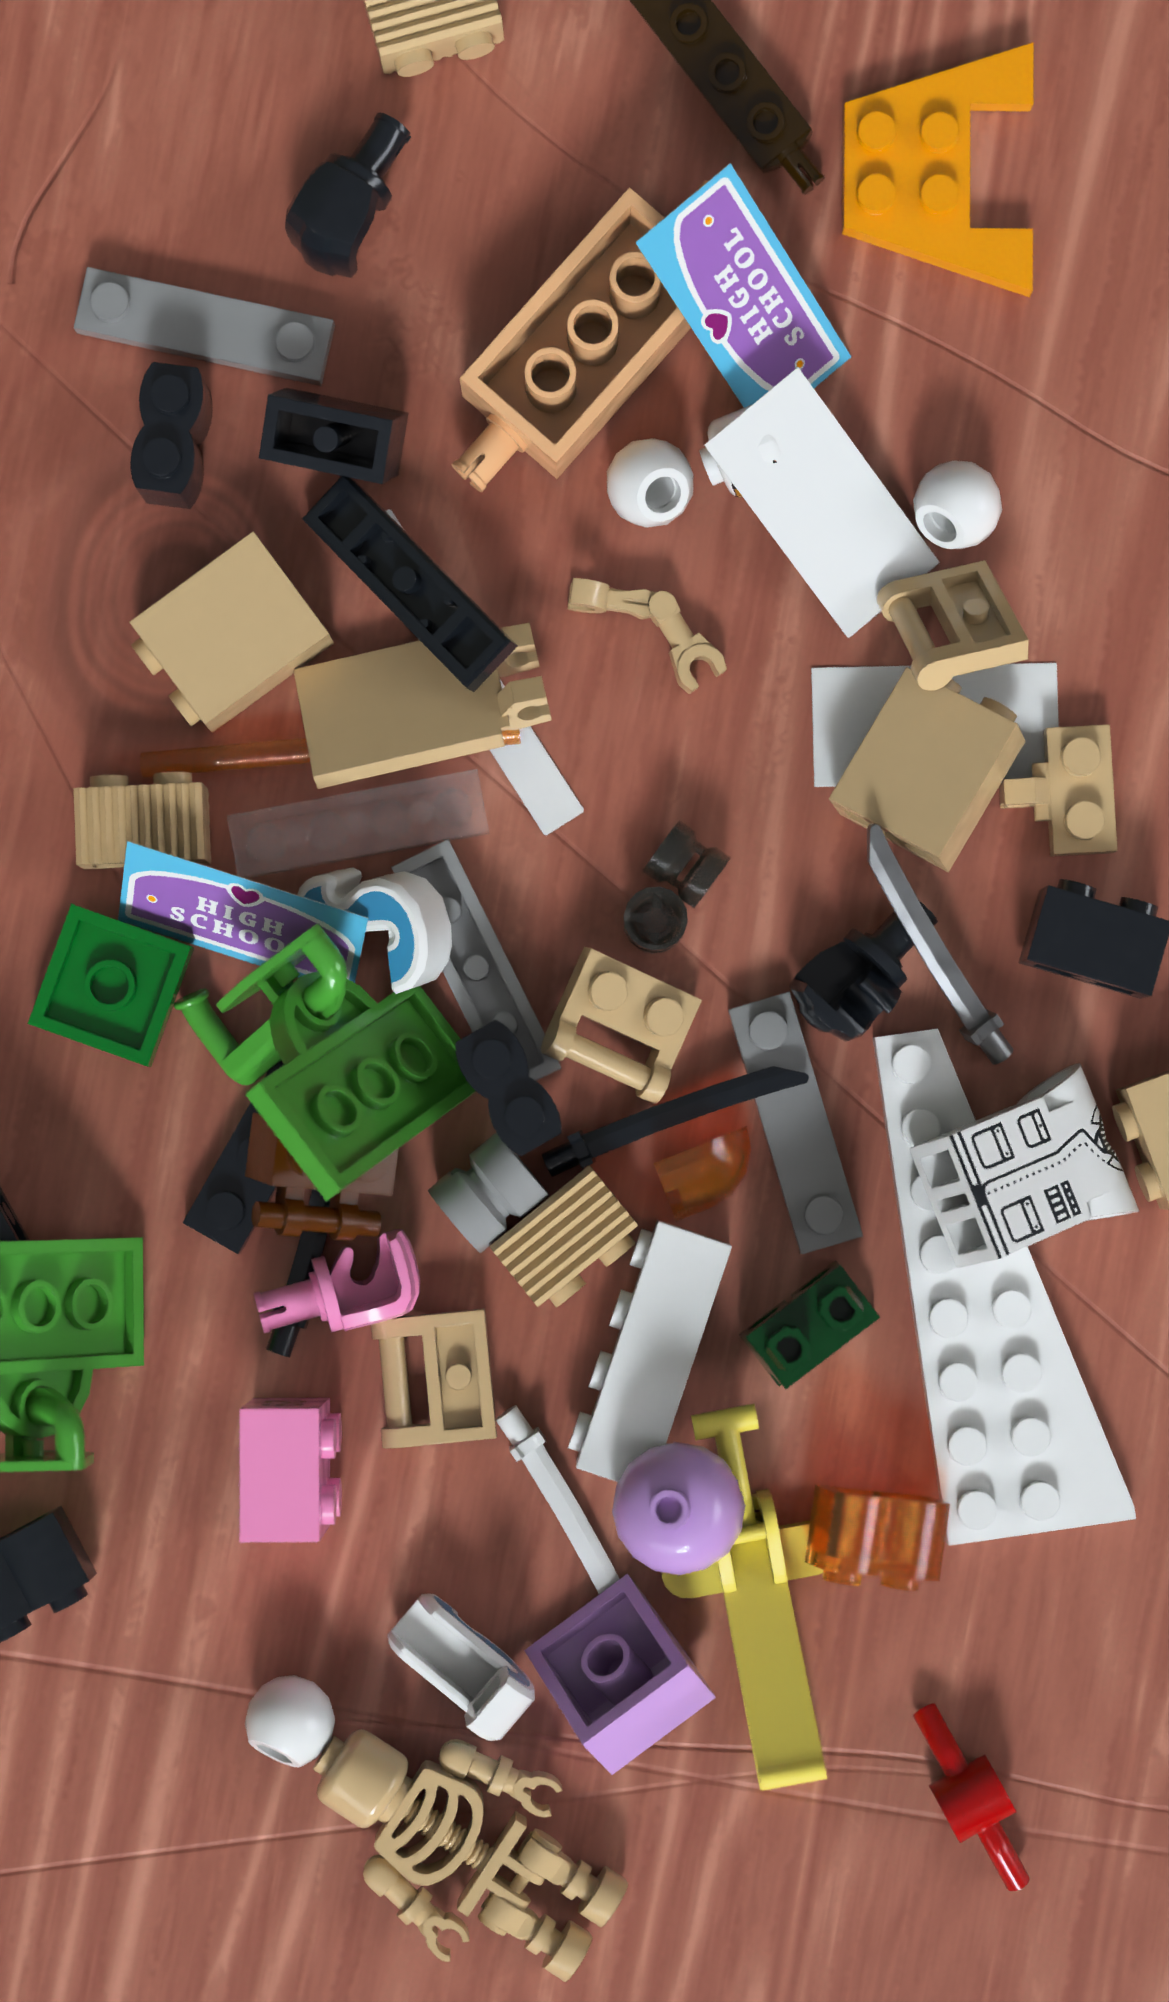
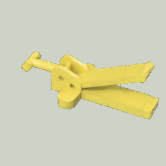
(762, 1616)

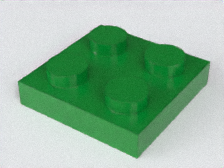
(110, 985)

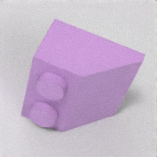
(619, 1675)

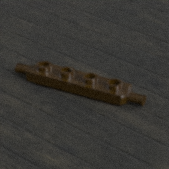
(734, 84)

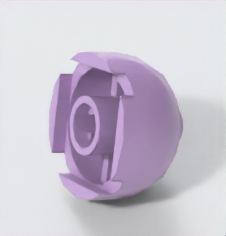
(678, 1508)

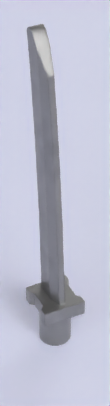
(980, 1024)

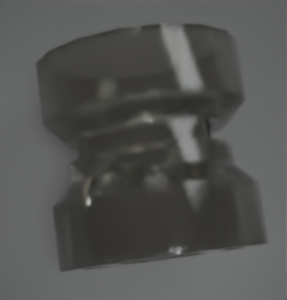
(676, 854)
(655, 910)

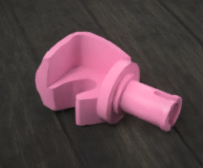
(343, 1301)

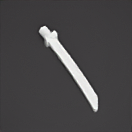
(528, 1446)

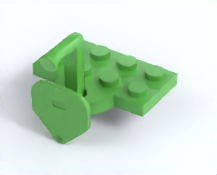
(353, 1071)
(61, 1316)

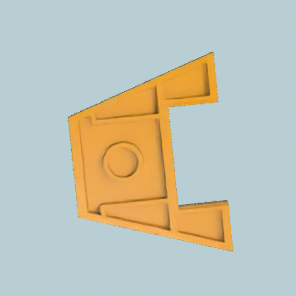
(912, 169)

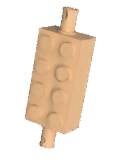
(573, 350)

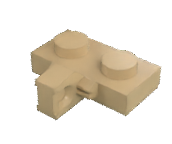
(1071, 790)

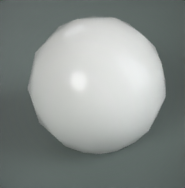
(649, 482)
(957, 505)
(290, 1720)

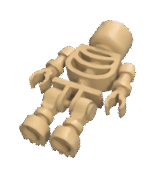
(369, 1783)

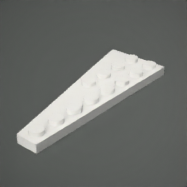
(999, 1383)

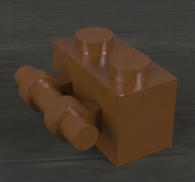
(289, 1216)

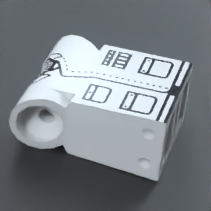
(1024, 1172)

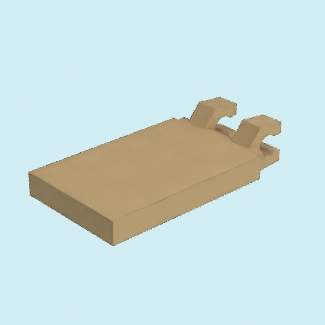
(409, 710)

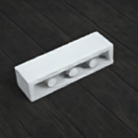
(653, 1351)

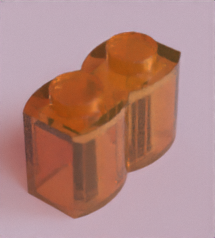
(876, 1535)

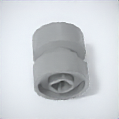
(488, 1193)

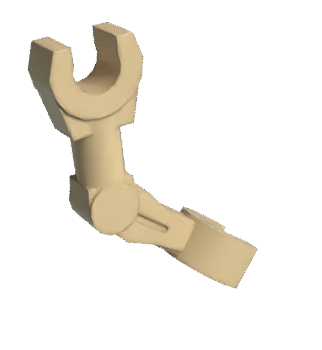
(663, 610)

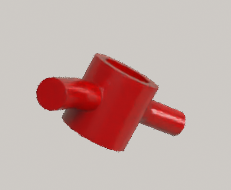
(972, 1798)

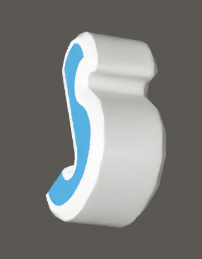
(397, 903)
(463, 1666)

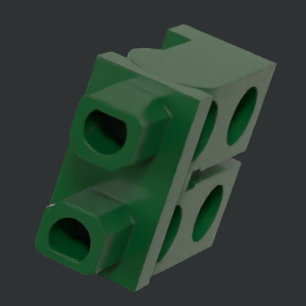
(810, 1326)

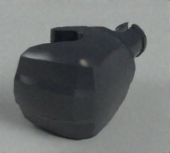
(341, 199)
(854, 979)

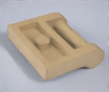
(971, 614)
(629, 1005)
(455, 1378)

